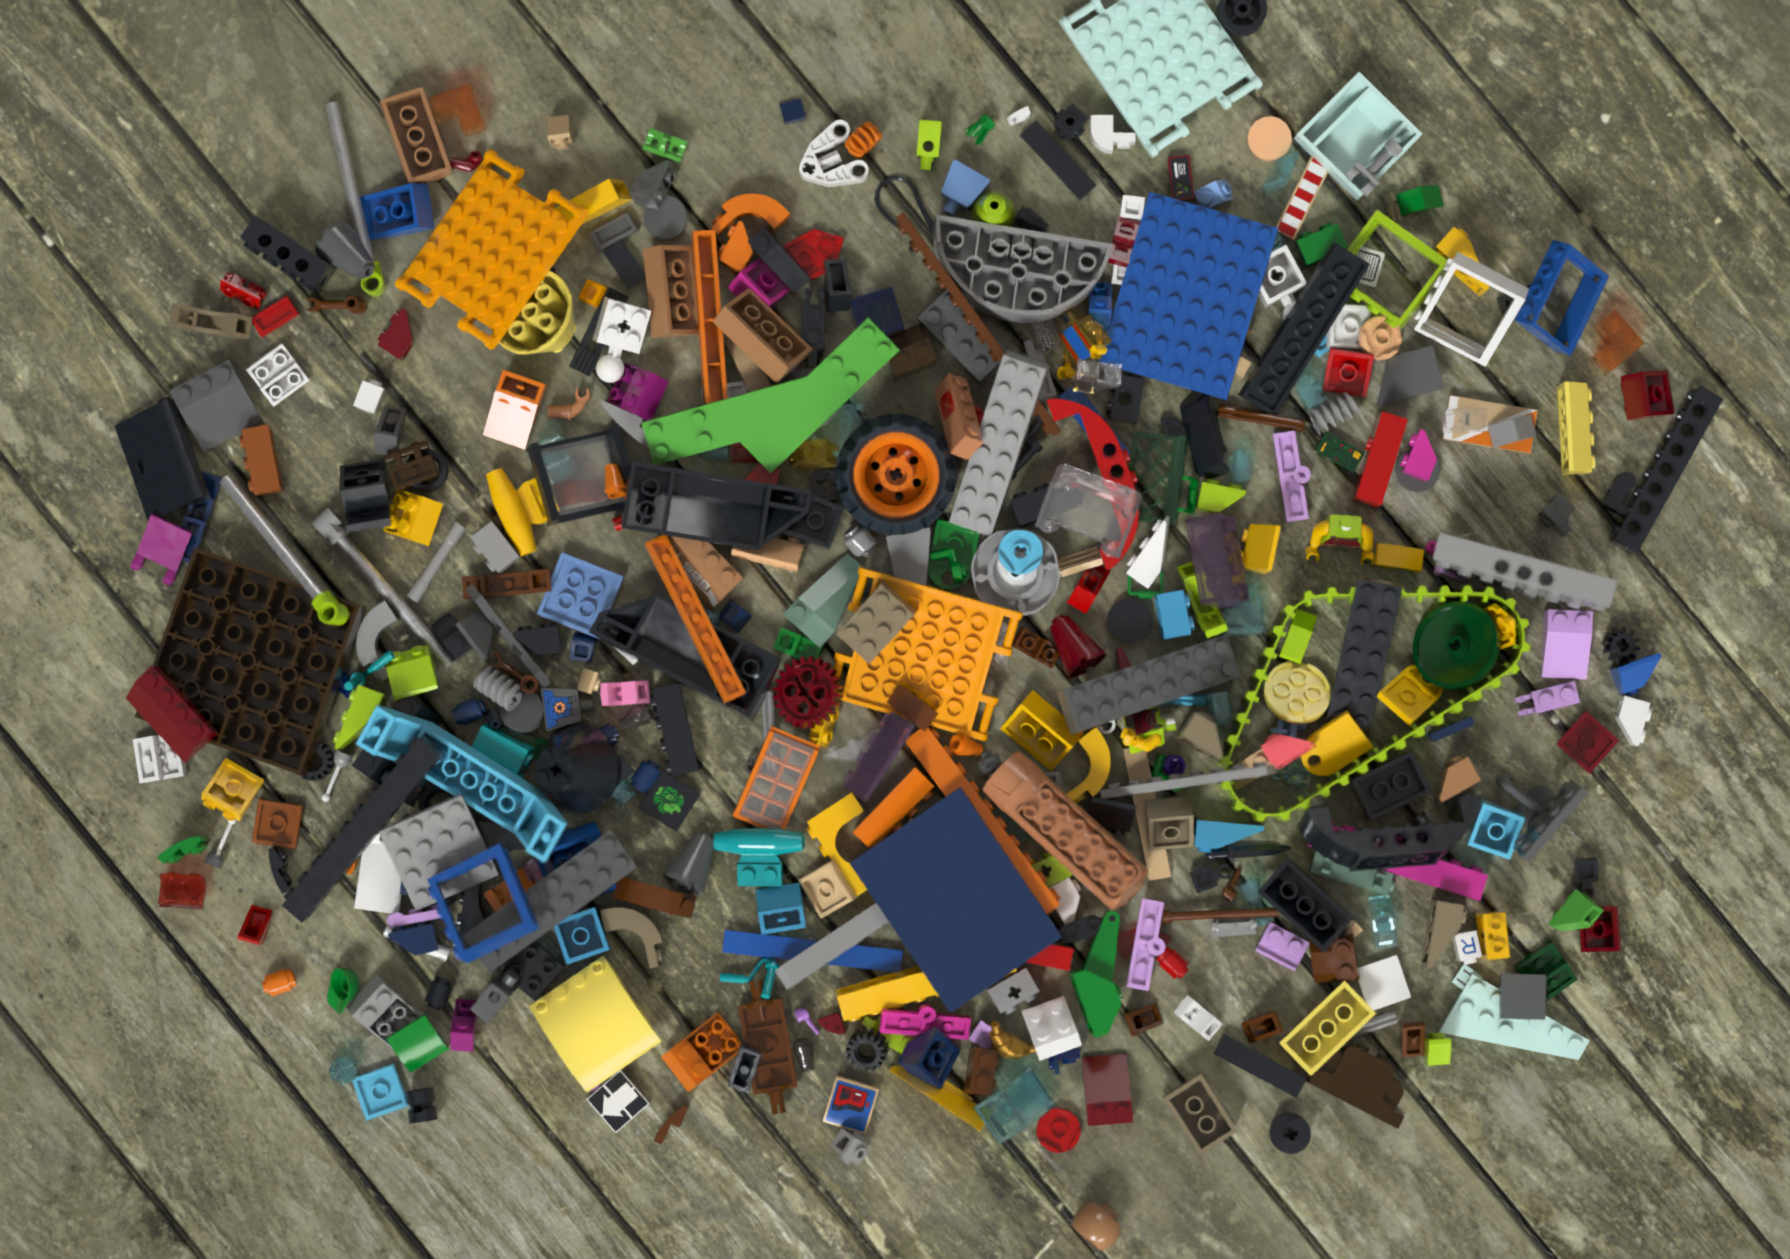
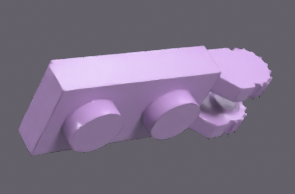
(1550, 698)
(414, 916)

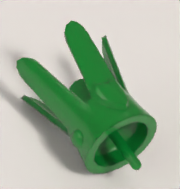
(981, 128)

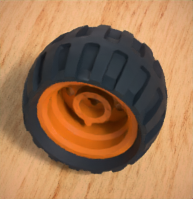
(880, 509)

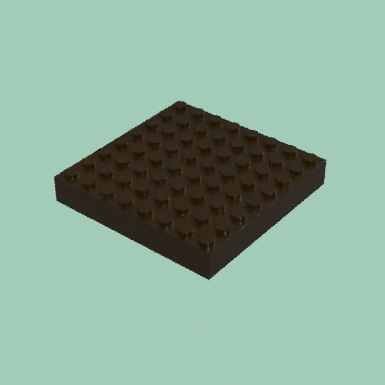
(255, 659)

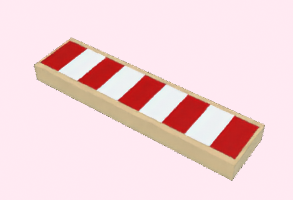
(1301, 199)

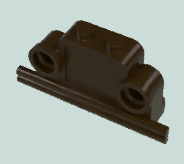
(1361, 1082)

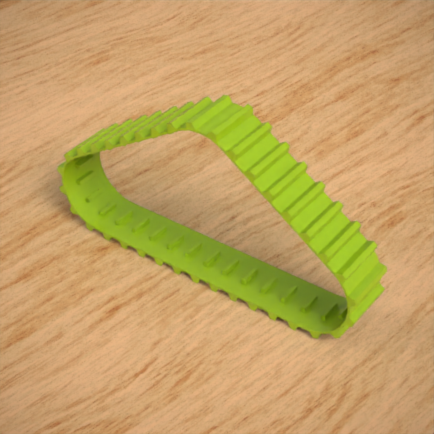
(1442, 592)

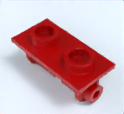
(233, 285)

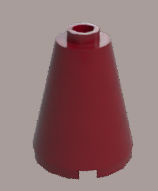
(1075, 647)

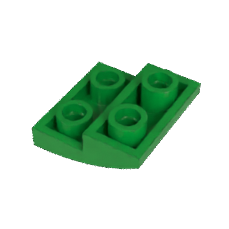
(186, 847)
(417, 1043)

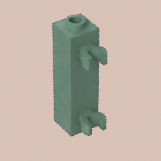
(1372, 880)

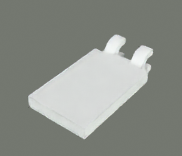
(378, 880)

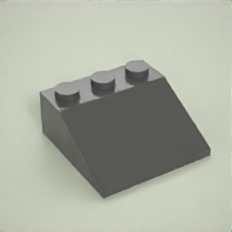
(216, 405)

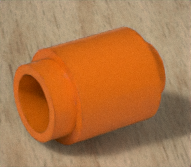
(279, 982)

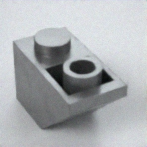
(652, 185)

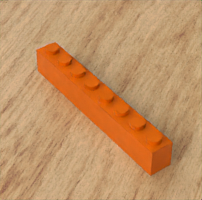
(707, 308)

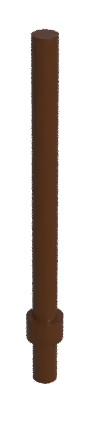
(1168, 916)

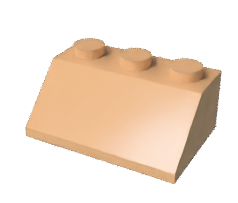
(774, 553)

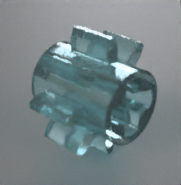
(342, 1070)

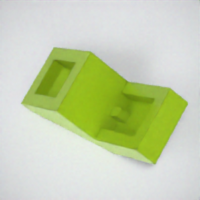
(1298, 636)

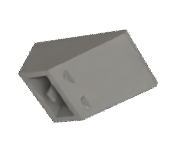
(381, 1009)

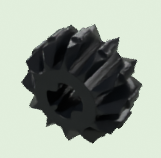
(1626, 640)

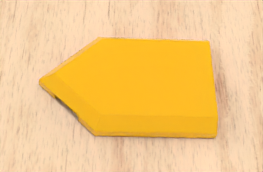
(1506, 625)

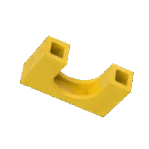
(825, 828)

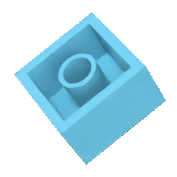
(1495, 829)

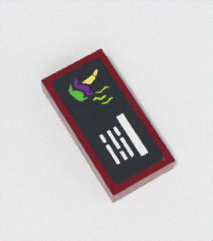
(1180, 178)

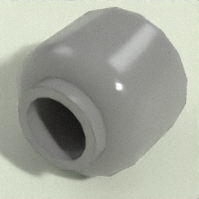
(860, 540)

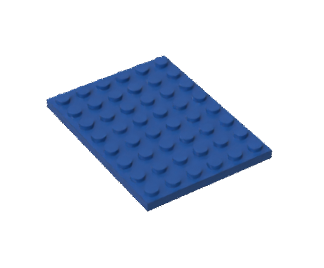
(1189, 295)

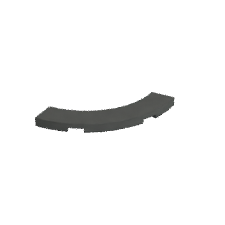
(507, 636)

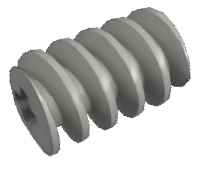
(1333, 412)
(498, 688)

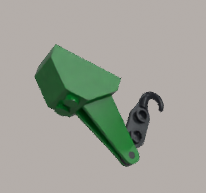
(1094, 980)

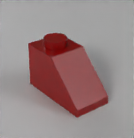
(1088, 588)

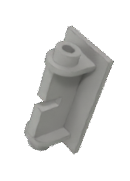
(1233, 926)

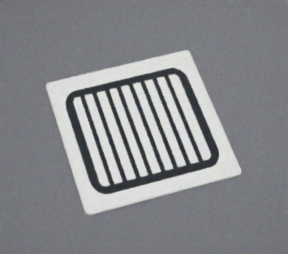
(1375, 260)

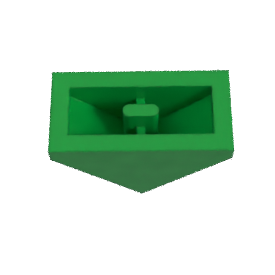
(1419, 199)

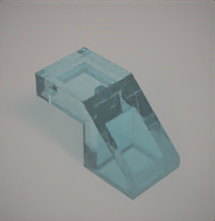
(1285, 167)
(1383, 921)

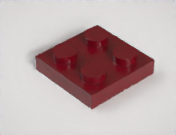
(1587, 742)

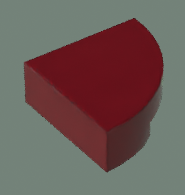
(833, 1023)

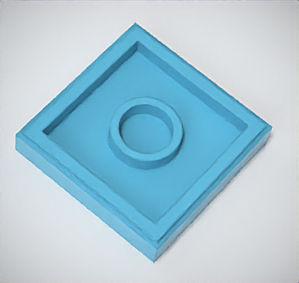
(380, 1091)

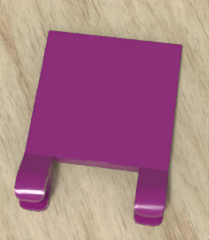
(163, 544)

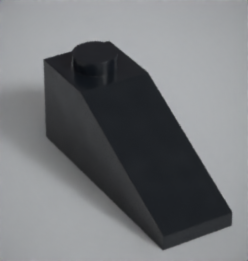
(779, 259)

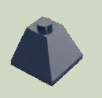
(929, 1057)

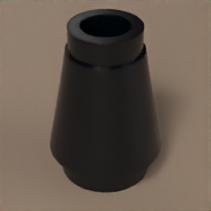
(1030, 220)

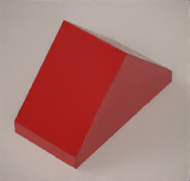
(255, 925)

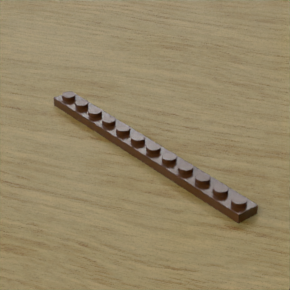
(970, 315)

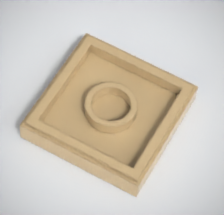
(827, 889)

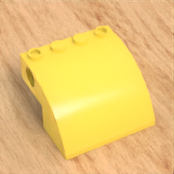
(594, 1024)

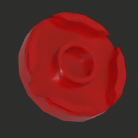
(1058, 1130)

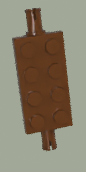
(766, 1030)

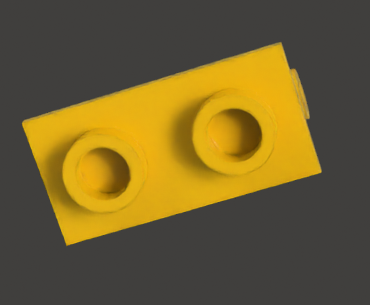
(823, 734)

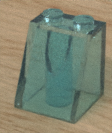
(1015, 1106)

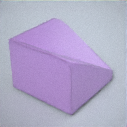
(981, 1035)

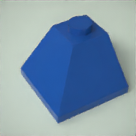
(1634, 674)

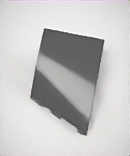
(1410, 376)

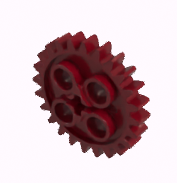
(822, 679)

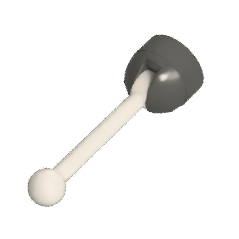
(215, 857)

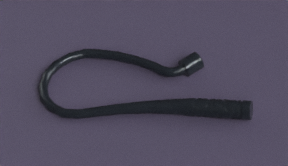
(930, 223)

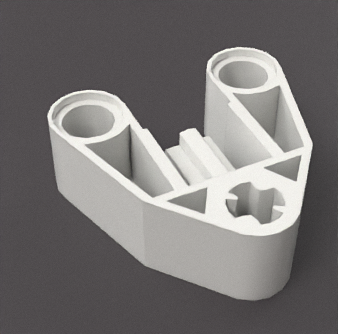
(839, 176)

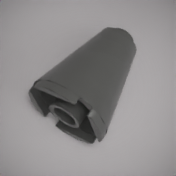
(345, 250)
(692, 864)

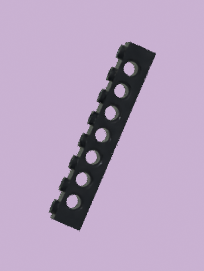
(1709, 404)

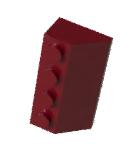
(170, 713)

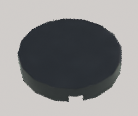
(1129, 620)

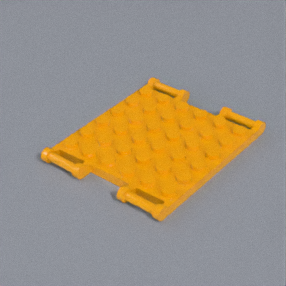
(492, 249)
(936, 655)

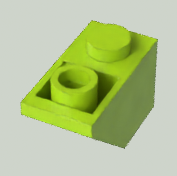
(1216, 498)
(1437, 1049)

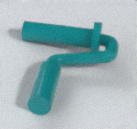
(360, 678)
(770, 966)

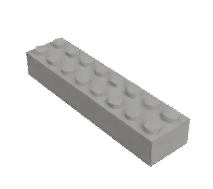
(1003, 436)

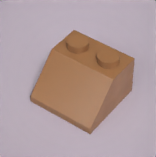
(1455, 777)

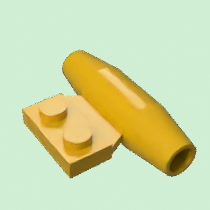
(517, 509)

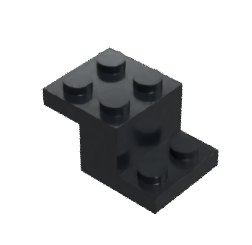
(365, 495)

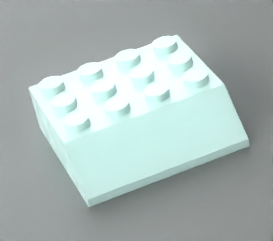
(1354, 131)

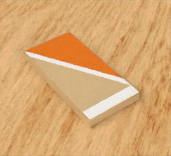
(1495, 414)

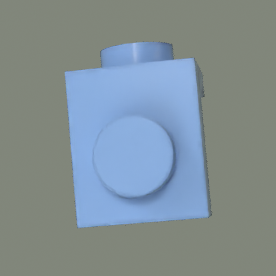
(1214, 194)

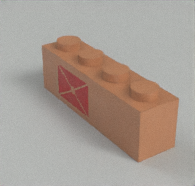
(958, 416)

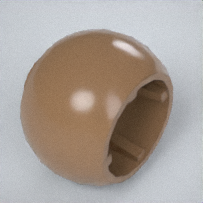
(1097, 1225)

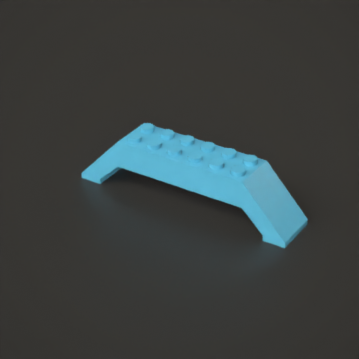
(481, 780)

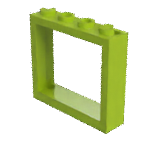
(1380, 219)

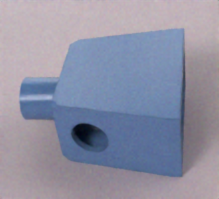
(962, 187)

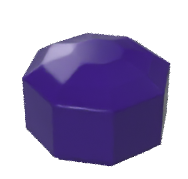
(1174, 765)

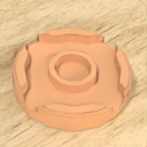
(1269, 138)
(1379, 338)

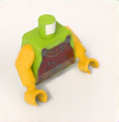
(1342, 532)
(1146, 730)

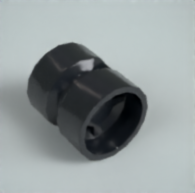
(419, 1097)

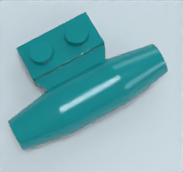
(759, 852)

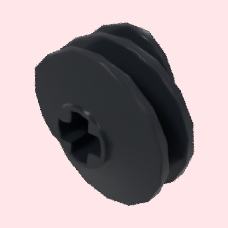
(1300, 1138)

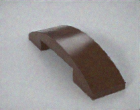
(509, 583)

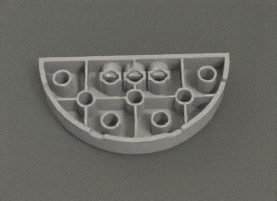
(1017, 270)
(1523, 574)

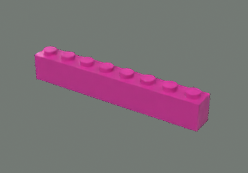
(1443, 875)

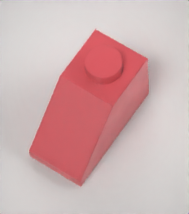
(1285, 749)

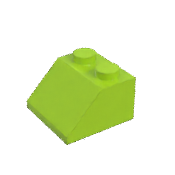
(412, 672)

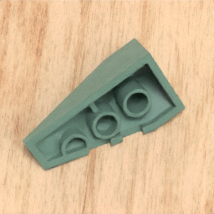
(822, 604)

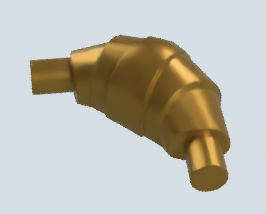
(1008, 1045)

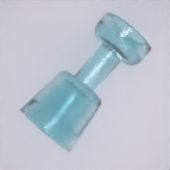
(1251, 894)

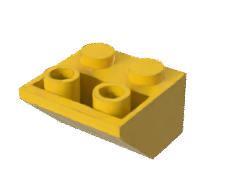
(413, 517)

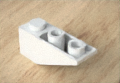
(1151, 560)

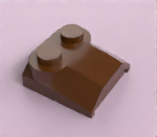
(1336, 963)

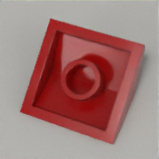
(1348, 372)

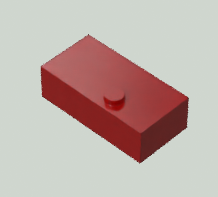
(1379, 459)

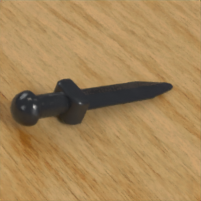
(1246, 851)

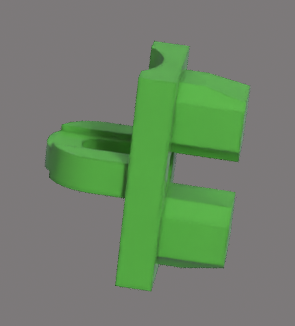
(657, 141)

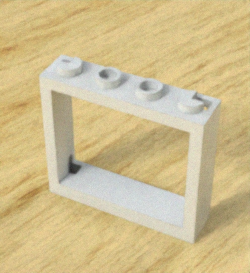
(1455, 340)

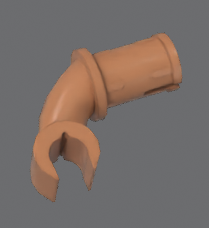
(570, 410)

